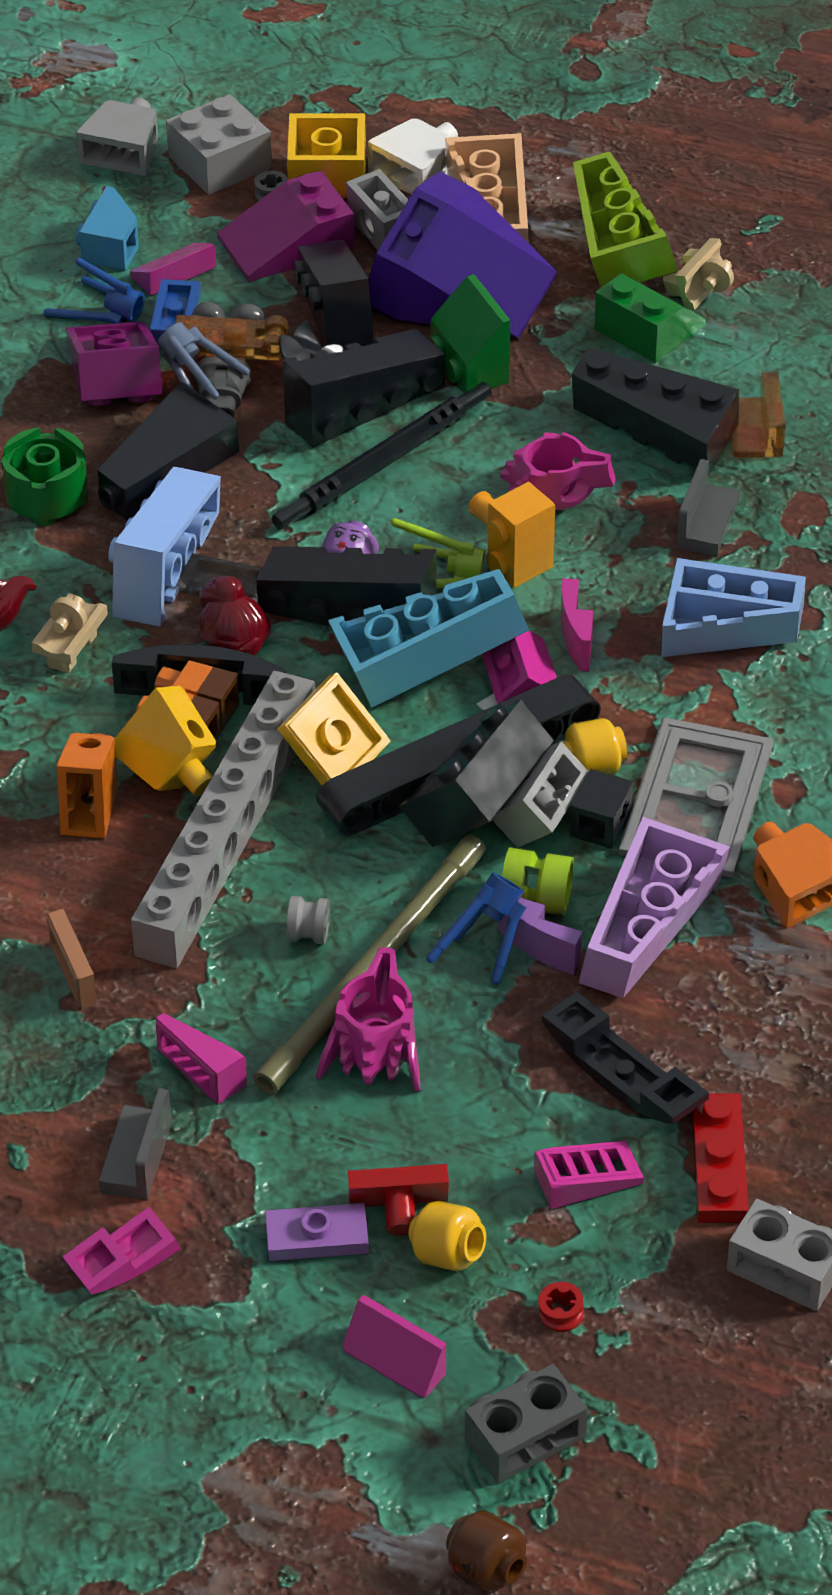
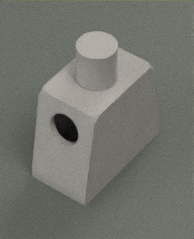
(120, 137)

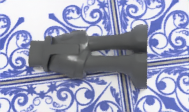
(224, 378)

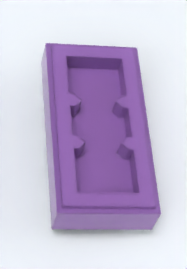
(317, 1232)

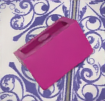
(518, 666)

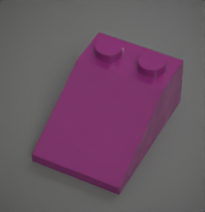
(292, 215)
(114, 362)

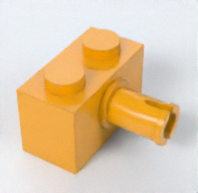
(518, 532)

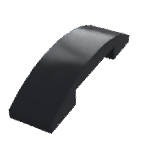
(137, 669)
(619, 1067)

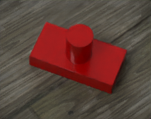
(398, 1191)

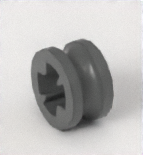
(267, 182)

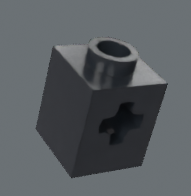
(601, 809)

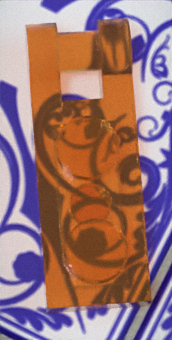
(240, 336)

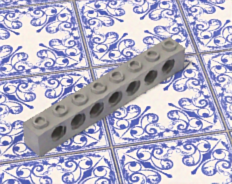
(218, 826)

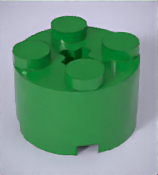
(44, 474)

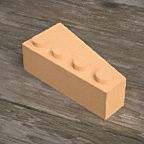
(494, 170)

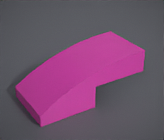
(576, 625)
(116, 1258)

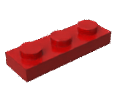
(720, 1159)

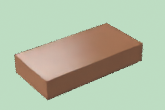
(71, 959)

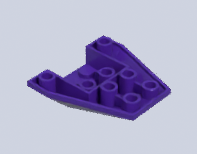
(441, 241)

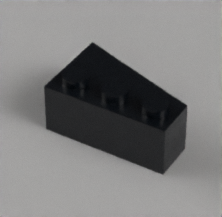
(335, 292)
(478, 774)

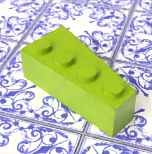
(618, 225)

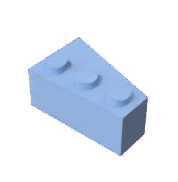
(730, 608)

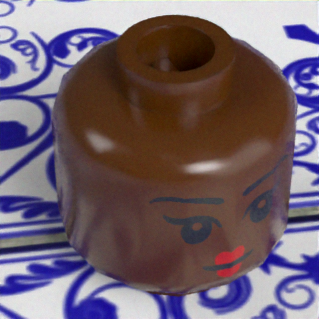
(486, 1550)

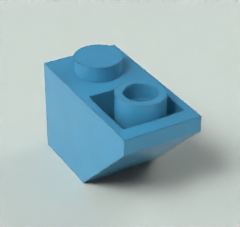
(109, 232)

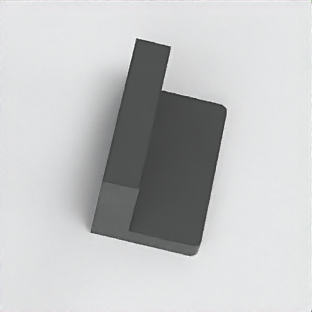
(705, 514)
(137, 1149)

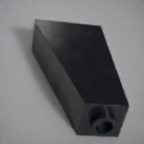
(178, 433)

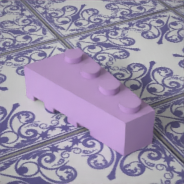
(651, 900)

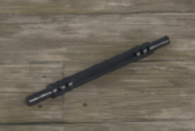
(381, 456)

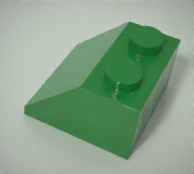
(643, 318)
(473, 336)

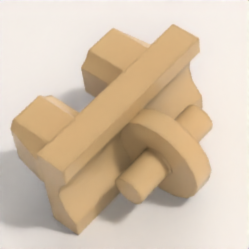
(700, 275)
(68, 631)

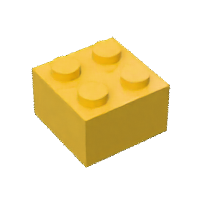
(327, 144)

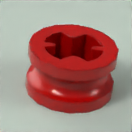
(565, 1294)

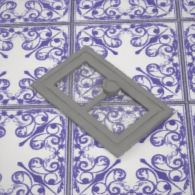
(701, 784)

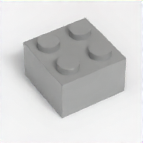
(219, 144)

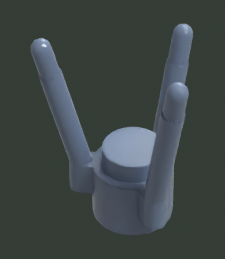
(181, 348)

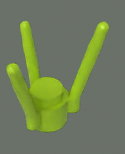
(463, 557)

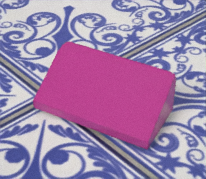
(176, 266)
(395, 1347)

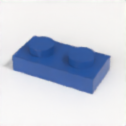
(173, 299)

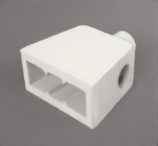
(410, 152)

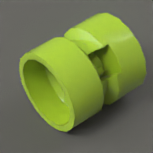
(553, 879)

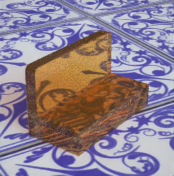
(761, 422)

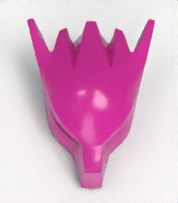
(551, 469)
(375, 1026)

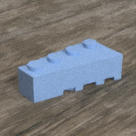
(160, 543)

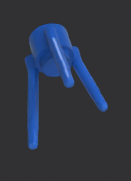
(120, 299)
(495, 899)

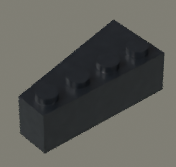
(325, 585)

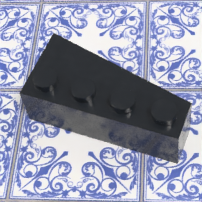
(358, 384)
(657, 405)

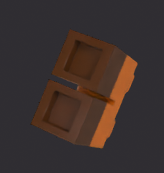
(209, 689)

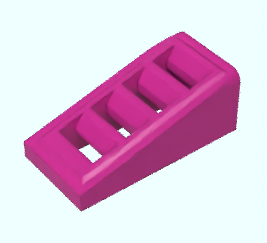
(204, 1060)
(574, 1188)

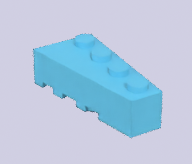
(428, 634)

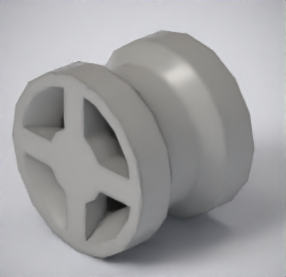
(308, 919)

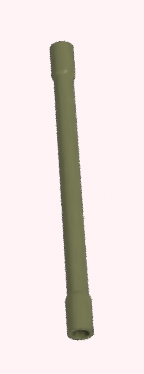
(288, 1057)

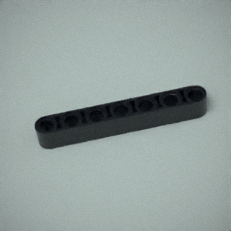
(381, 785)

